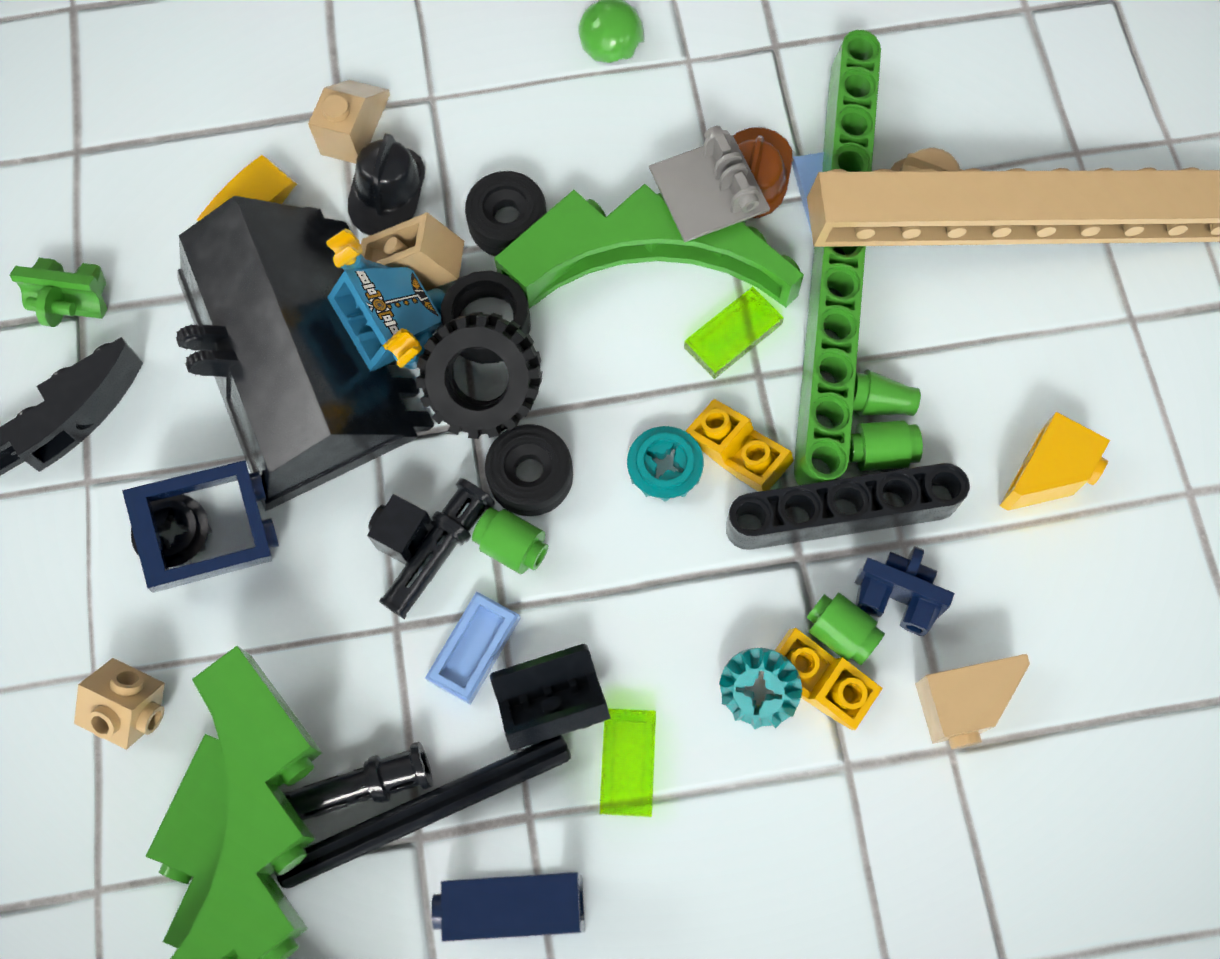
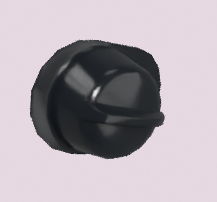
(385, 186)

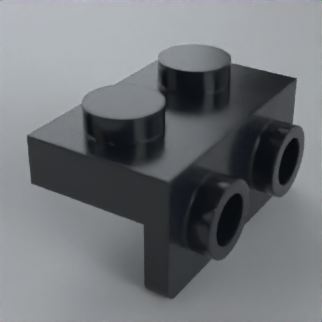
(549, 696)

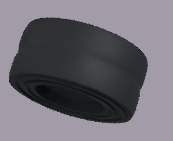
(500, 191)
(527, 443)

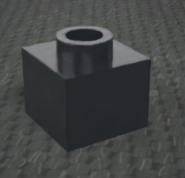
(399, 528)

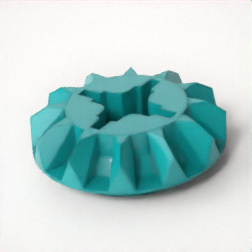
(657, 444)
(780, 677)

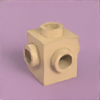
(119, 703)

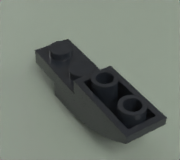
(72, 407)

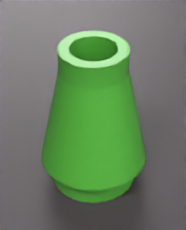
(883, 396)

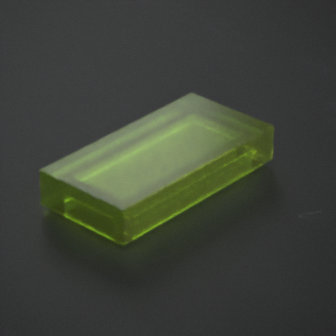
(733, 332)
(628, 763)

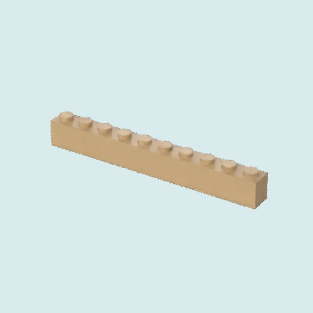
(1014, 207)

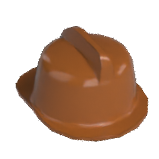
(769, 161)

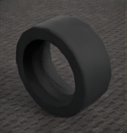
(484, 285)

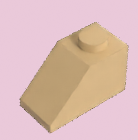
(347, 118)
(420, 245)
(969, 699)

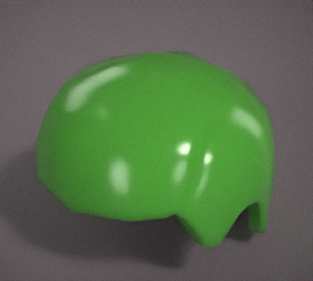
(610, 30)

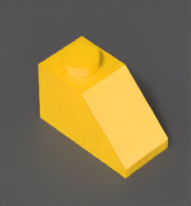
(1057, 464)

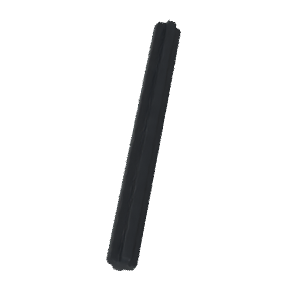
(427, 809)

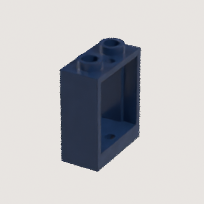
(148, 540)
(509, 907)

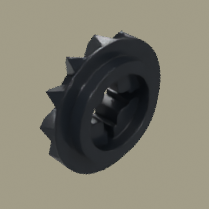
(188, 516)

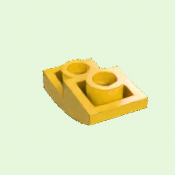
(256, 181)
(739, 448)
(828, 681)

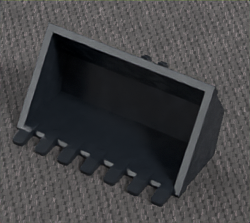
(279, 351)

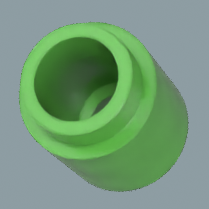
(885, 445)
(510, 540)
(845, 628)

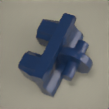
(907, 583)

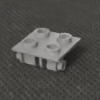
(709, 186)

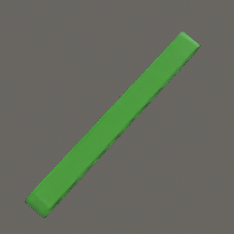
(850, 148)

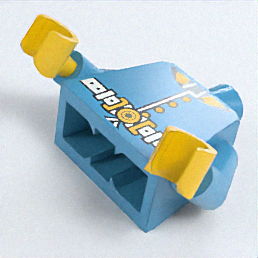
(382, 306)

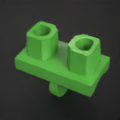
(60, 293)

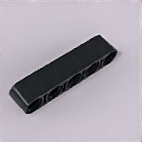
(864, 492)

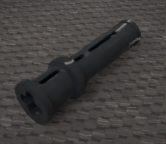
(401, 599)
(374, 781)

